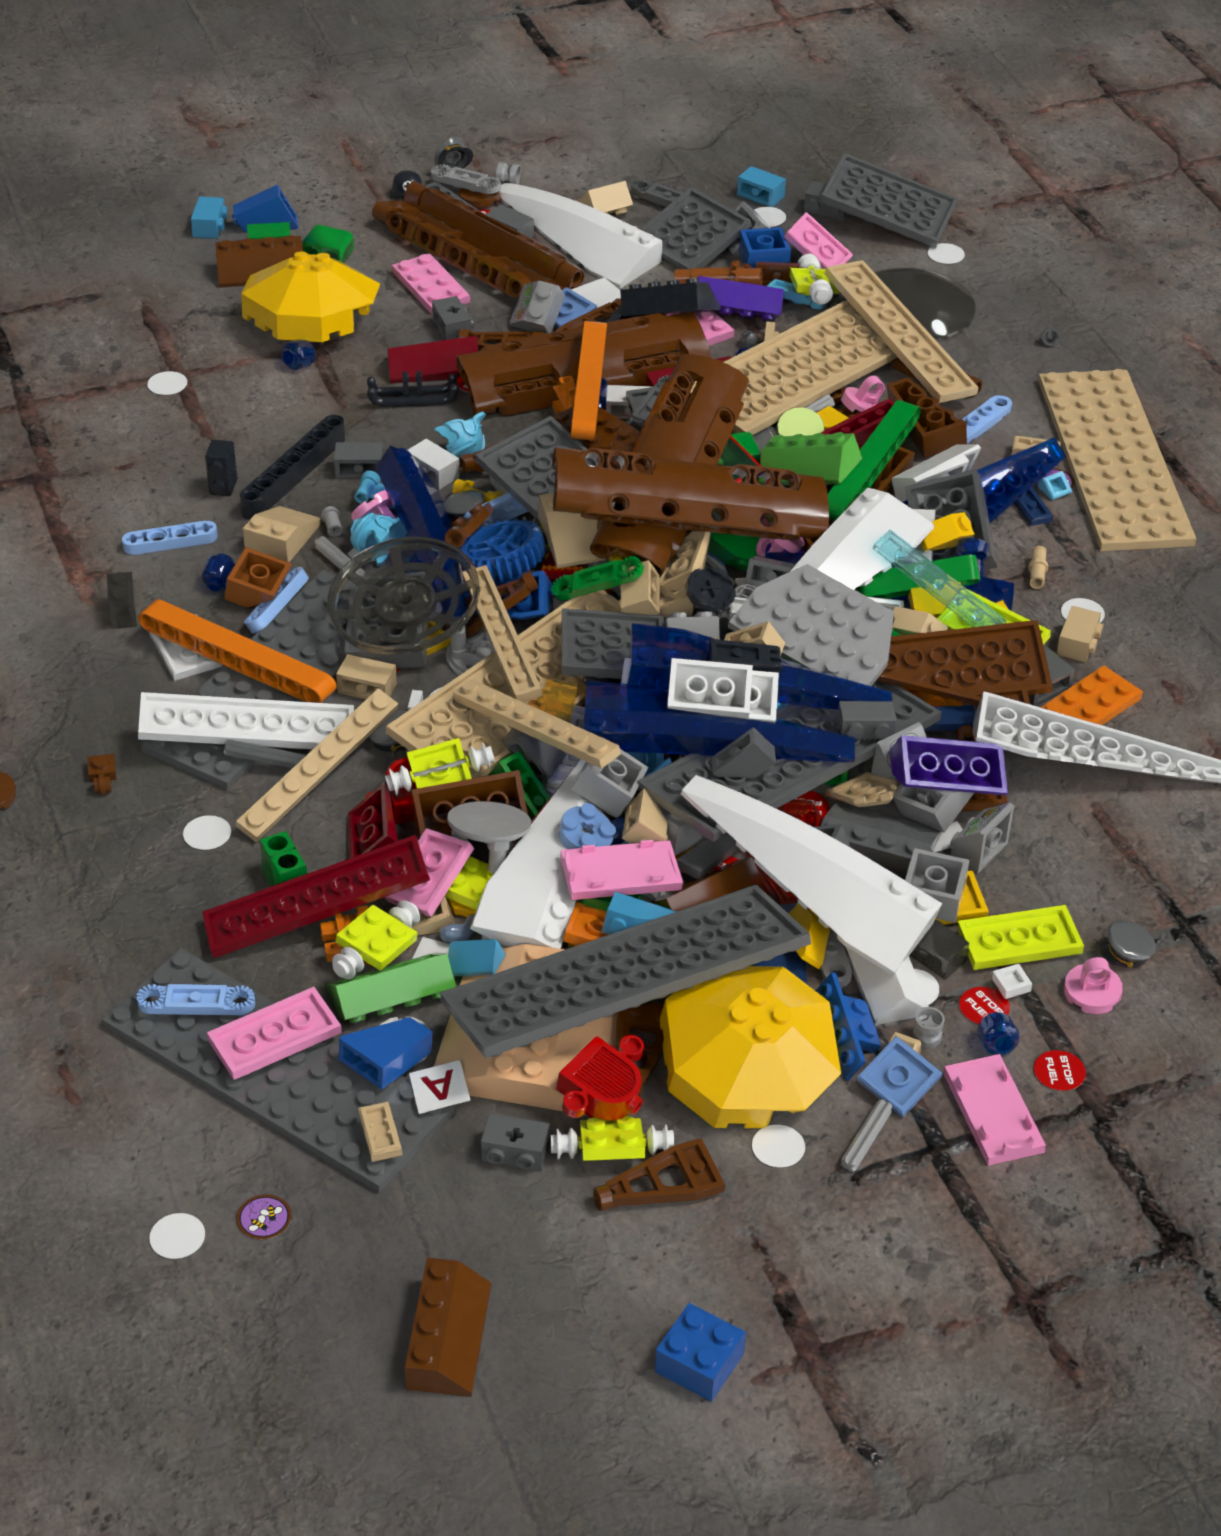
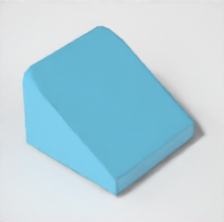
(1055, 485)

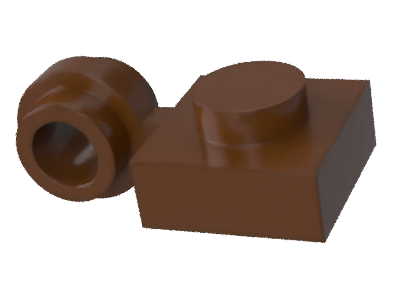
(101, 772)

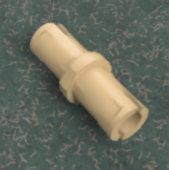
(1038, 567)

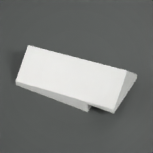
(949, 462)
(723, 689)
(886, 995)

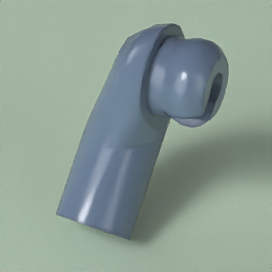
(457, 932)

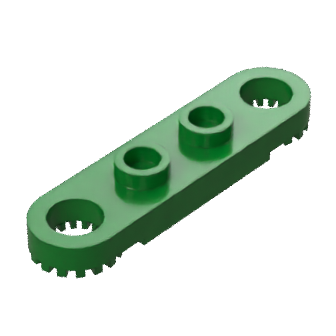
(597, 578)

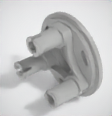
(466, 652)
(489, 823)

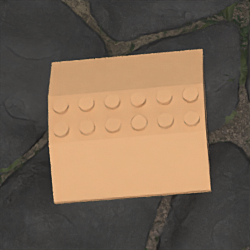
(524, 1073)

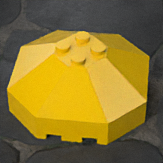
(307, 297)
(748, 1046)

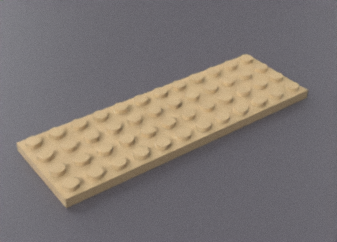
(806, 364)
(1116, 461)
(444, 719)

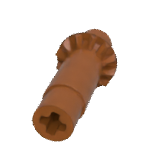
(731, 273)

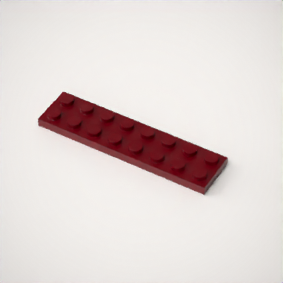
(315, 896)

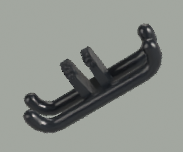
(412, 394)

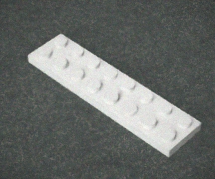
(237, 719)

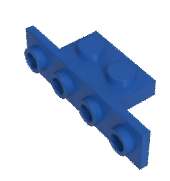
(852, 1026)

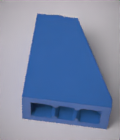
(265, 207)
(386, 1050)

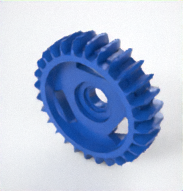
(505, 548)

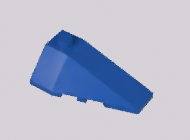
(535, 604)

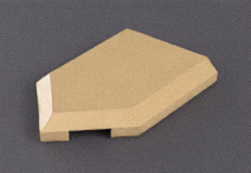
(864, 790)

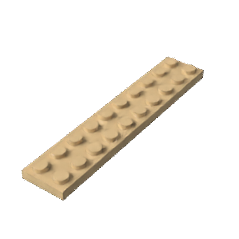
(901, 331)

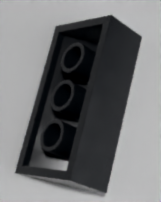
(668, 299)

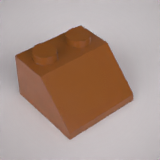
(255, 578)

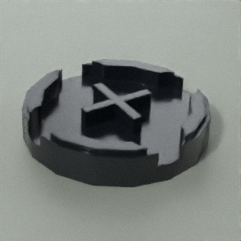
(710, 590)

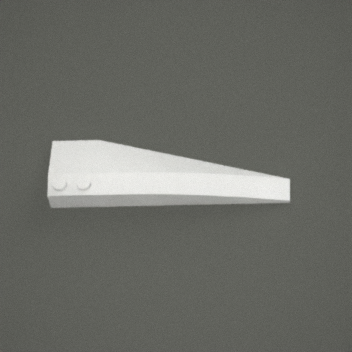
(589, 235)
(847, 545)
(1060, 737)
(529, 891)
(848, 892)

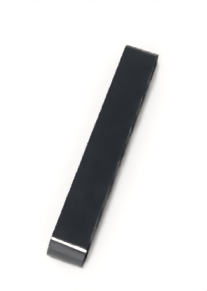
(292, 466)

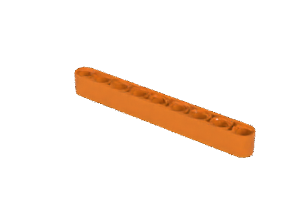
(589, 381)
(237, 652)

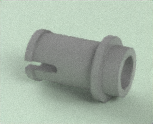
(330, 517)

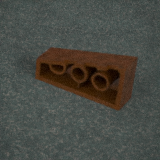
(935, 427)

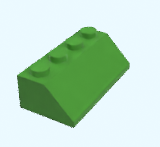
(815, 455)
(391, 986)

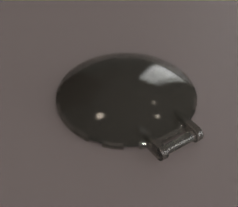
(931, 297)

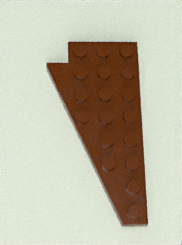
(972, 660)

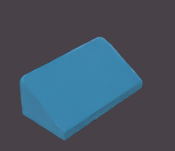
(475, 957)

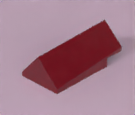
(434, 359)
(372, 822)

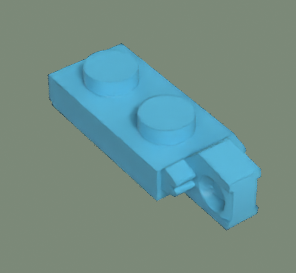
(791, 294)

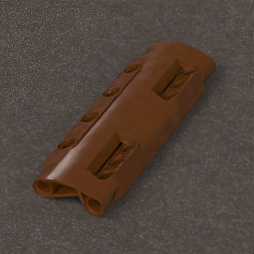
(481, 245)
(560, 355)
(694, 438)
(690, 493)

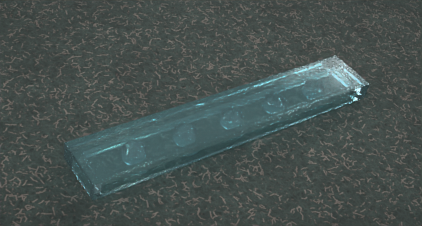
(936, 581)

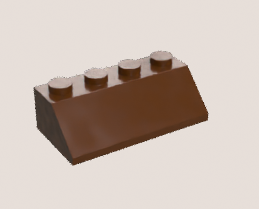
(248, 256)
(434, 802)
(447, 1329)

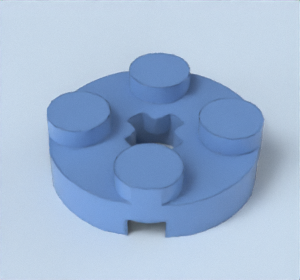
(588, 818)

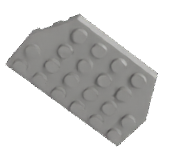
(822, 623)

